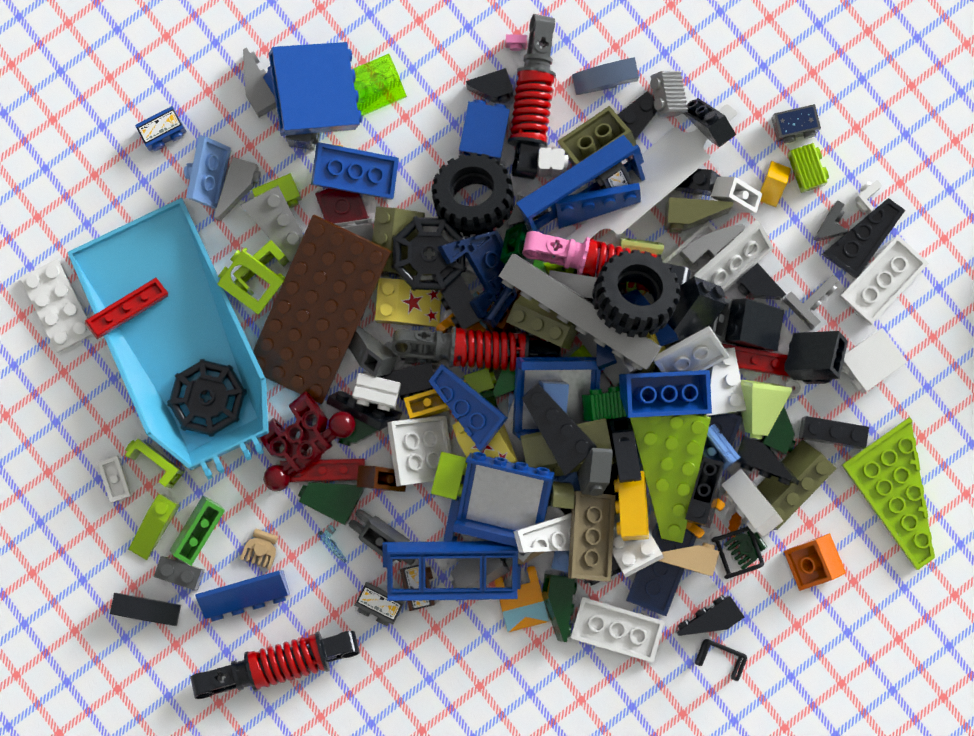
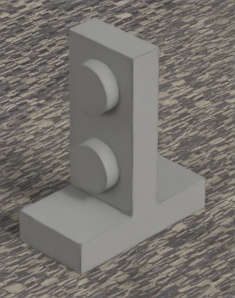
(802, 309)

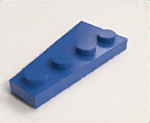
(591, 204)
(473, 411)

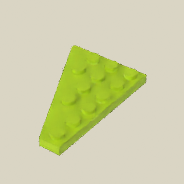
(671, 462)
(892, 485)

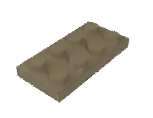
(591, 537)

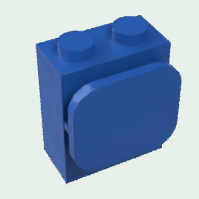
(484, 129)

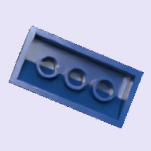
(666, 393)
(243, 594)

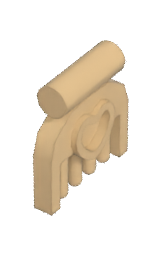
(262, 546)

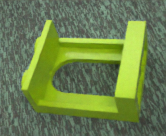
(264, 256)
(245, 259)

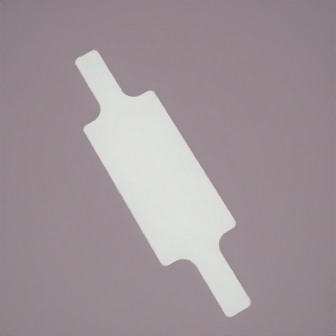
(664, 168)

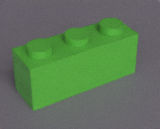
(197, 530)

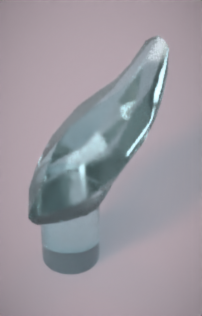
(325, 537)

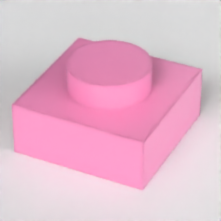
(516, 42)

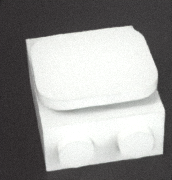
(872, 361)

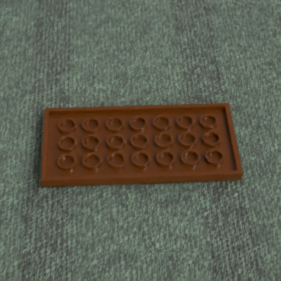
(319, 308)

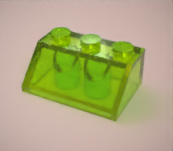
(377, 84)

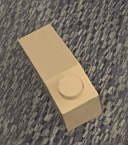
(693, 558)

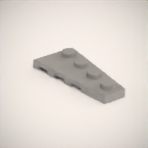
(276, 220)

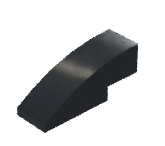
(145, 609)

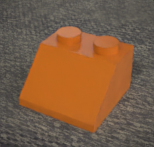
(814, 562)

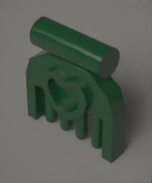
(745, 548)

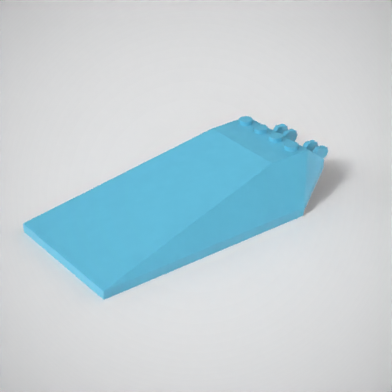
(174, 333)

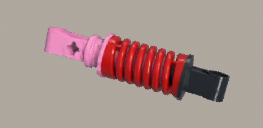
(585, 256)

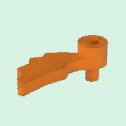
(734, 522)

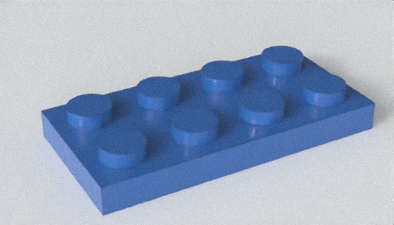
(354, 171)

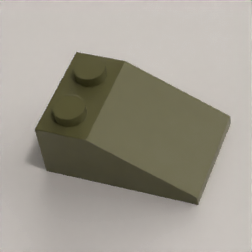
(687, 213)

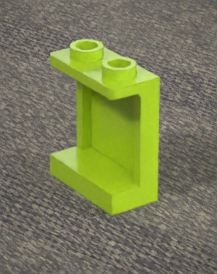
(172, 472)

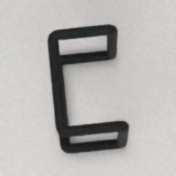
(728, 574)
(704, 650)

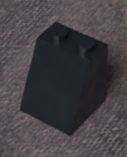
(697, 307)

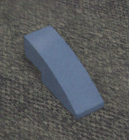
(605, 76)

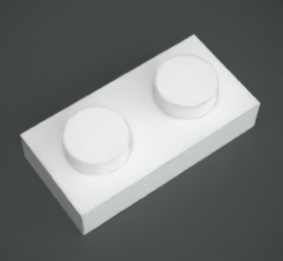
(114, 479)

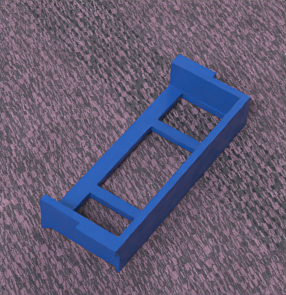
(577, 177)
(450, 549)

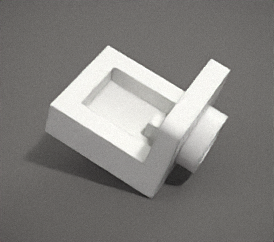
(867, 191)

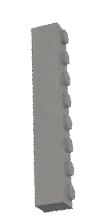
(576, 309)

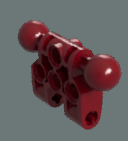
(295, 450)

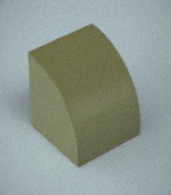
(562, 495)

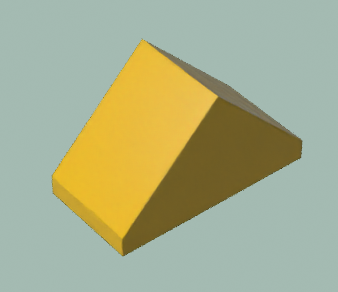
(774, 183)

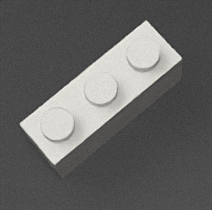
(751, 503)

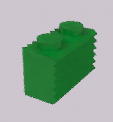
(603, 404)

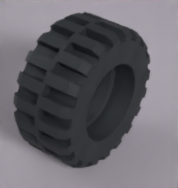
(468, 171)
(644, 270)

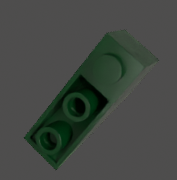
(558, 598)

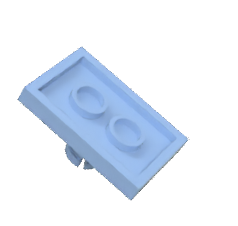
(207, 171)

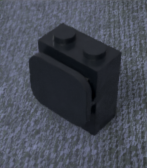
(754, 325)
(816, 356)

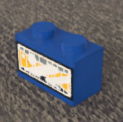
(161, 129)

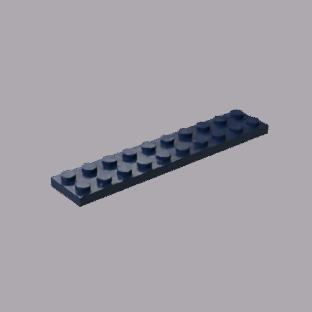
(658, 582)

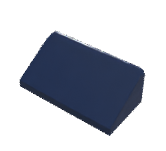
(500, 307)

